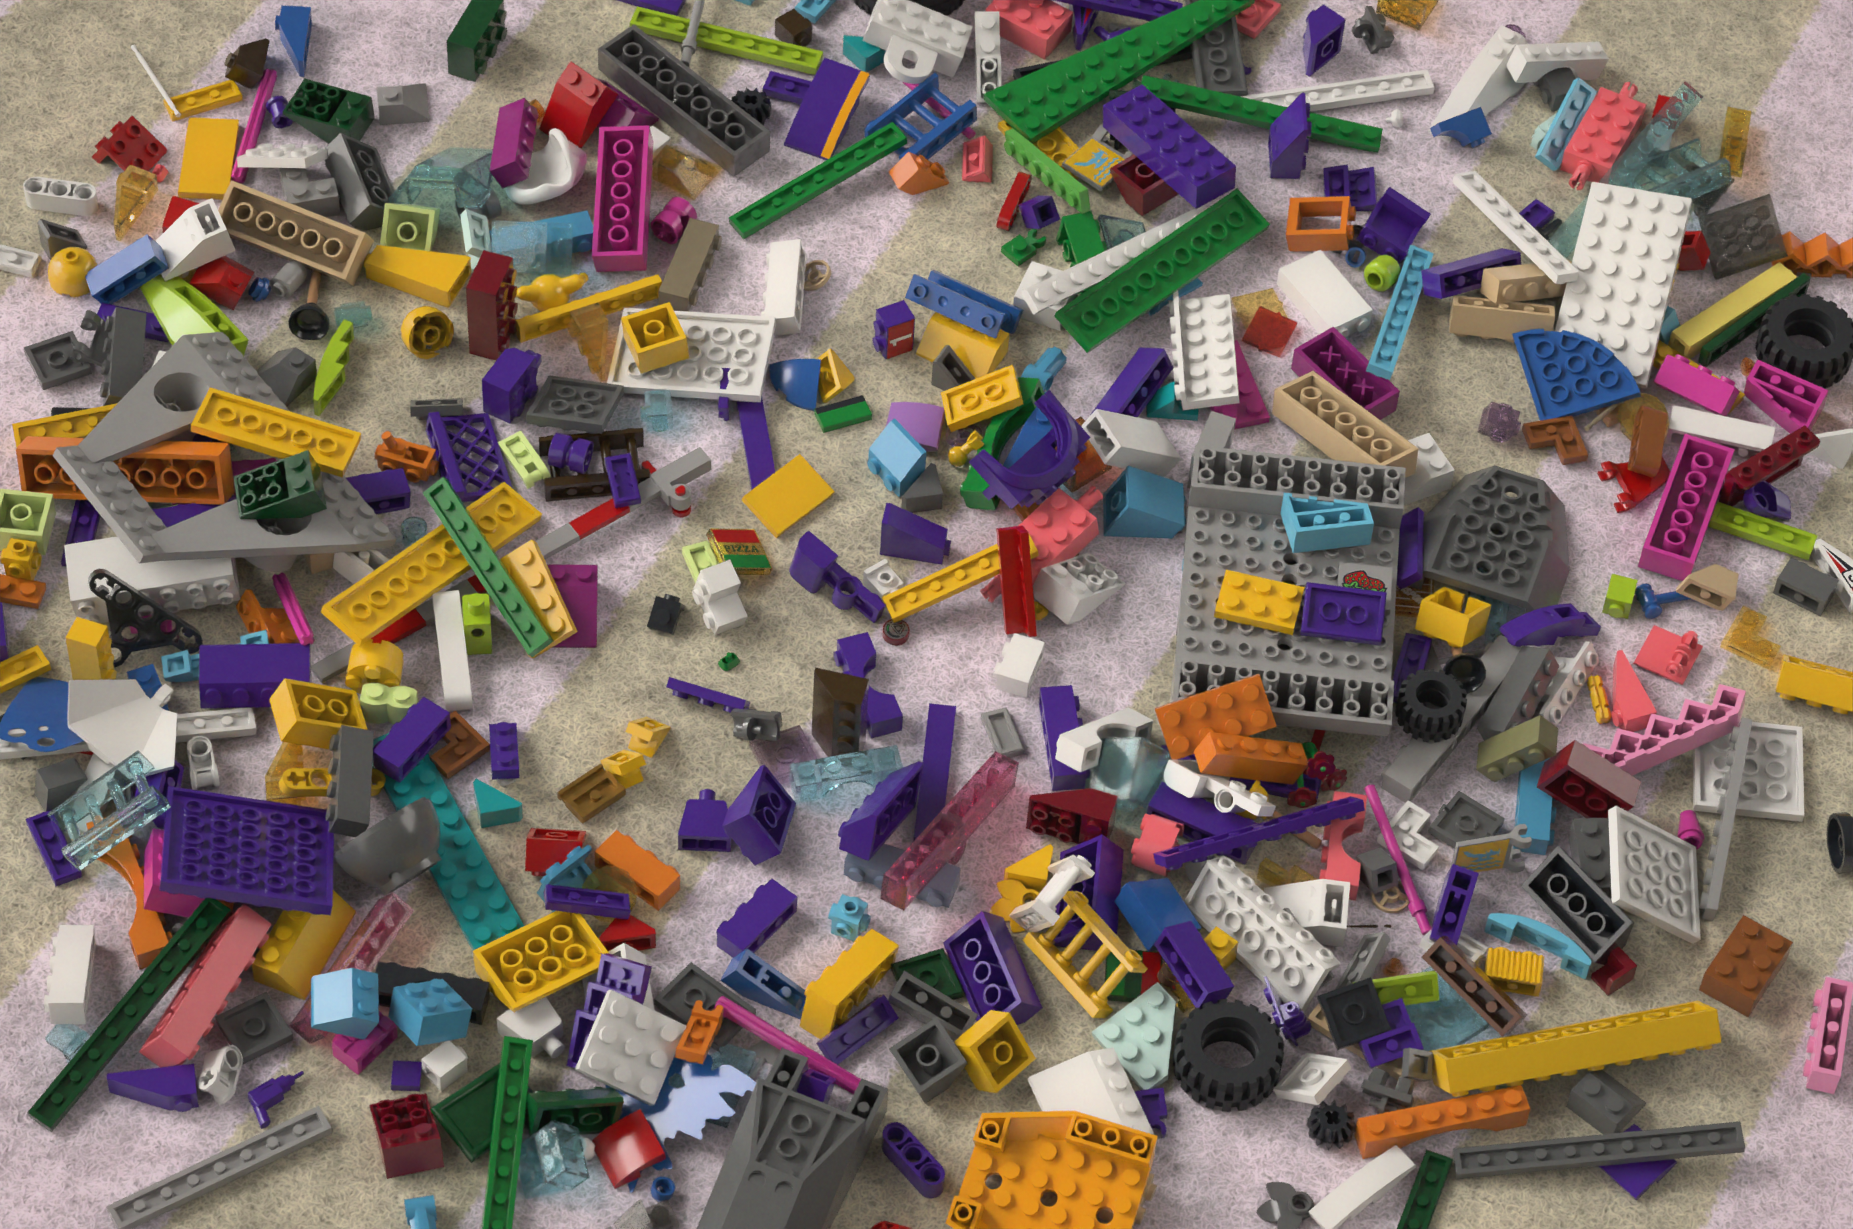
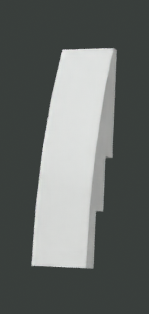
(1362, 1188)

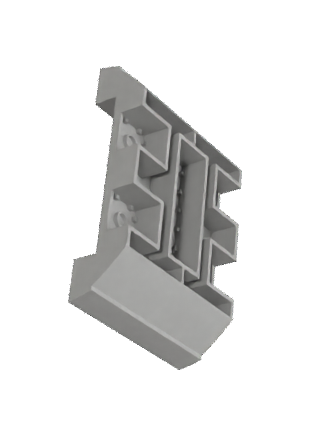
(1239, 528)

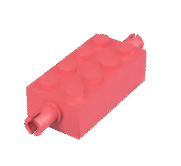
(1603, 135)
(1058, 530)

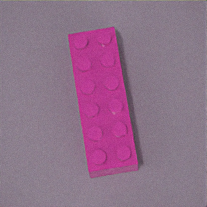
(622, 199)
(1686, 507)

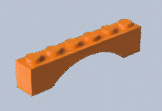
(147, 931)
(1487, 1110)

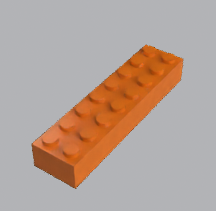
(159, 472)

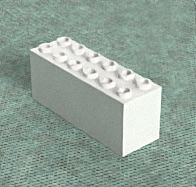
(171, 584)

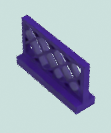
(440, 439)

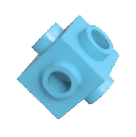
(849, 917)

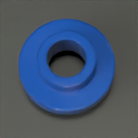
(259, 289)

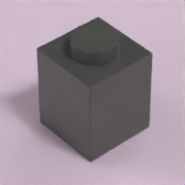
(1377, 870)

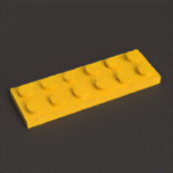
(274, 431)

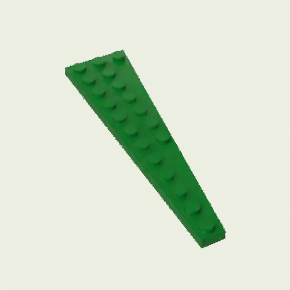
(1072, 85)

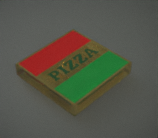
(742, 548)

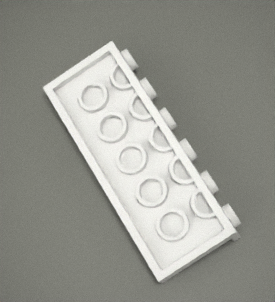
(1204, 351)
(1267, 935)

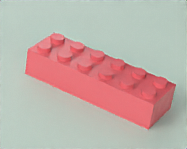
(206, 988)

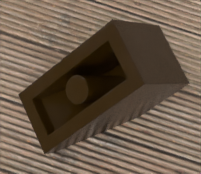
(247, 63)

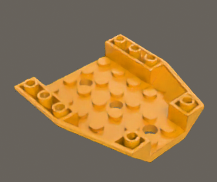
(1061, 1152)

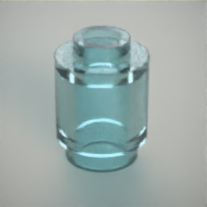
(354, 312)

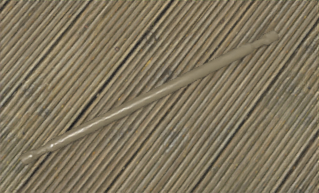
(1603, 414)

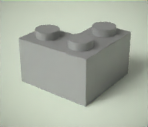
(314, 196)

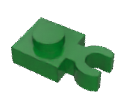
(1022, 249)

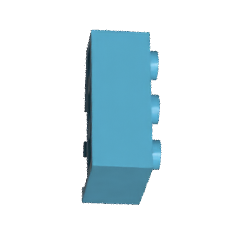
(1325, 525)

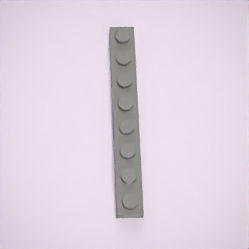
(1723, 828)
(219, 1169)

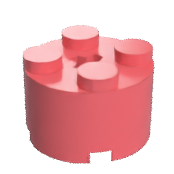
(1156, 836)

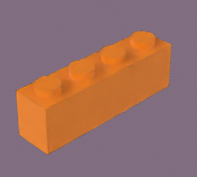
(1250, 758)

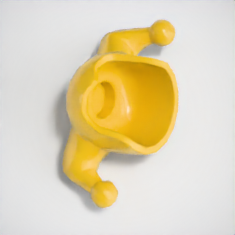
(551, 290)

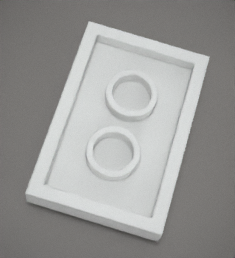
(284, 157)

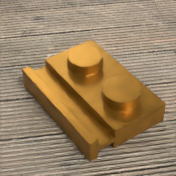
(591, 793)

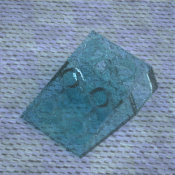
(534, 245)

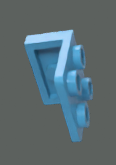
(569, 873)

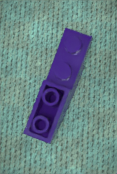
(1547, 624)

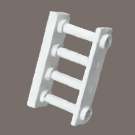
(1041, 911)

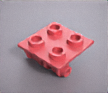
(1669, 654)

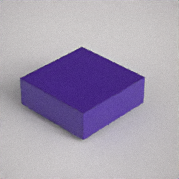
(406, 1075)

